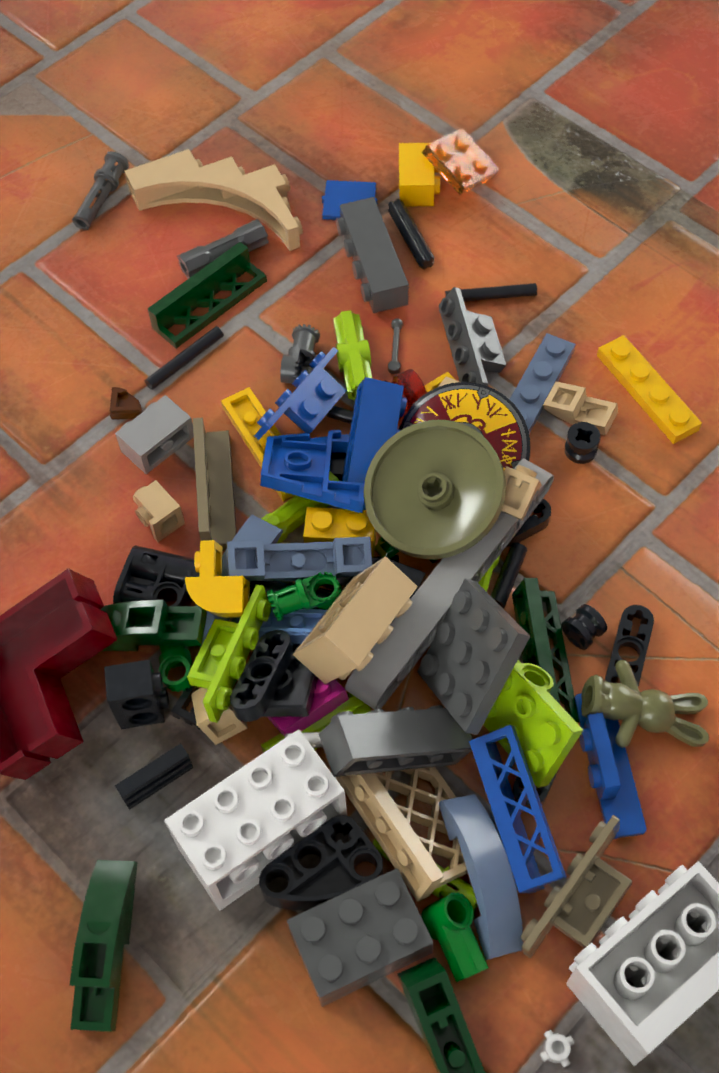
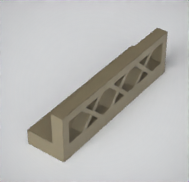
(214, 484)

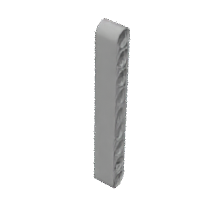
(418, 625)

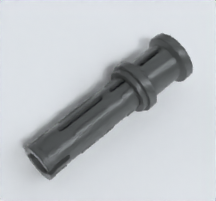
(110, 172)

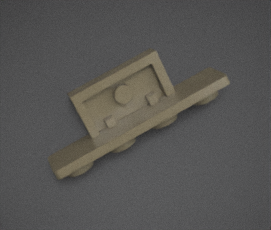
(586, 897)

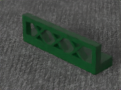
(200, 292)
(530, 616)

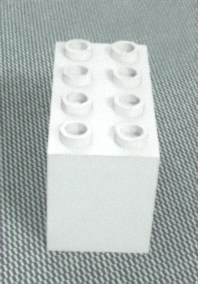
(256, 817)
(668, 989)

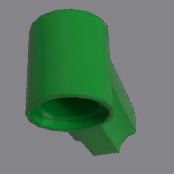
(449, 923)

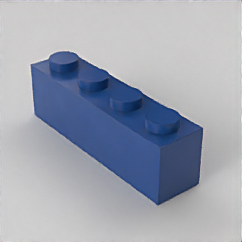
(373, 423)

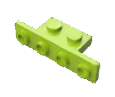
(225, 654)

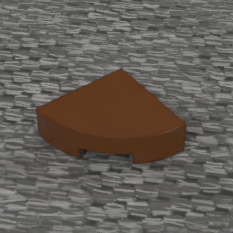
(124, 405)

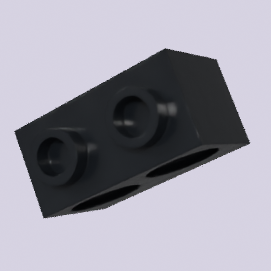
(136, 694)

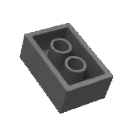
(360, 936)

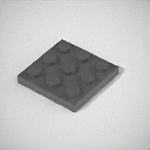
(472, 655)

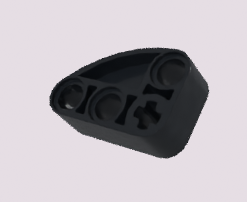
(331, 876)

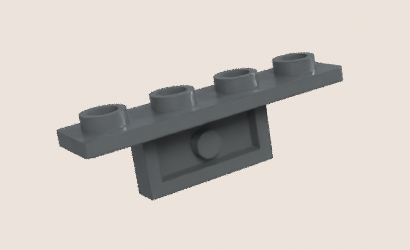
(471, 340)

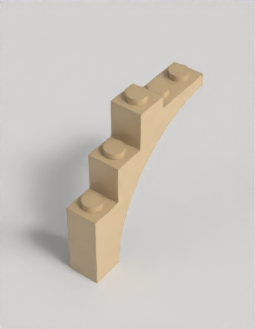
(221, 183)

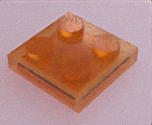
(460, 161)

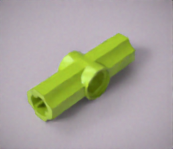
(353, 351)

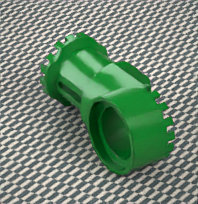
(303, 595)
(171, 658)

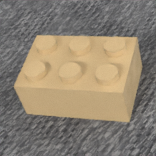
(356, 622)

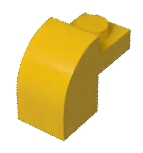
(213, 592)

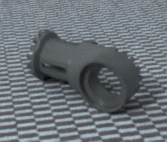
(300, 353)

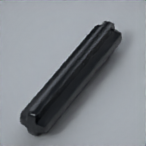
(411, 234)

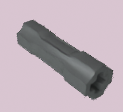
(251, 235)

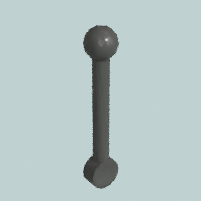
(394, 365)

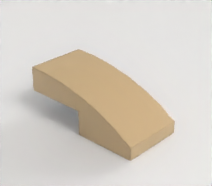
(574, 406)

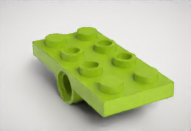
(539, 720)

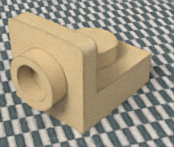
(520, 490)

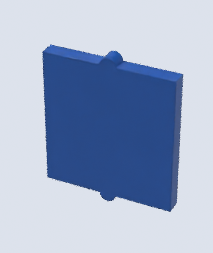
(344, 192)

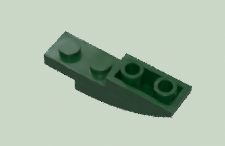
(155, 624)
(100, 945)

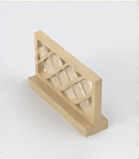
(393, 831)

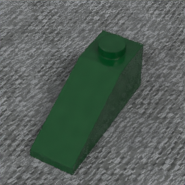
(440, 1018)

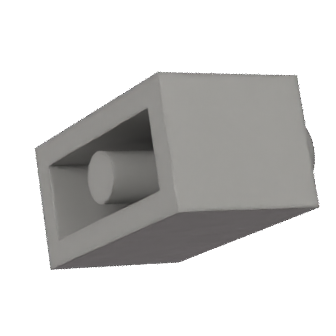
(155, 434)

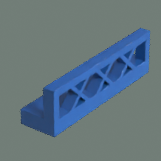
(508, 811)

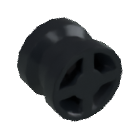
(579, 450)
(584, 626)

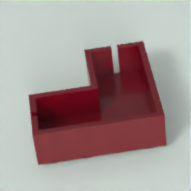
(38, 646)

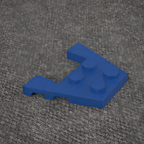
(302, 469)

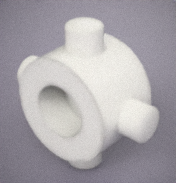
(557, 1048)

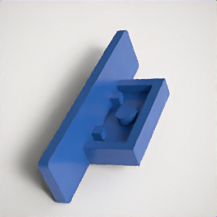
(311, 399)
(610, 773)

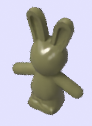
(648, 709)

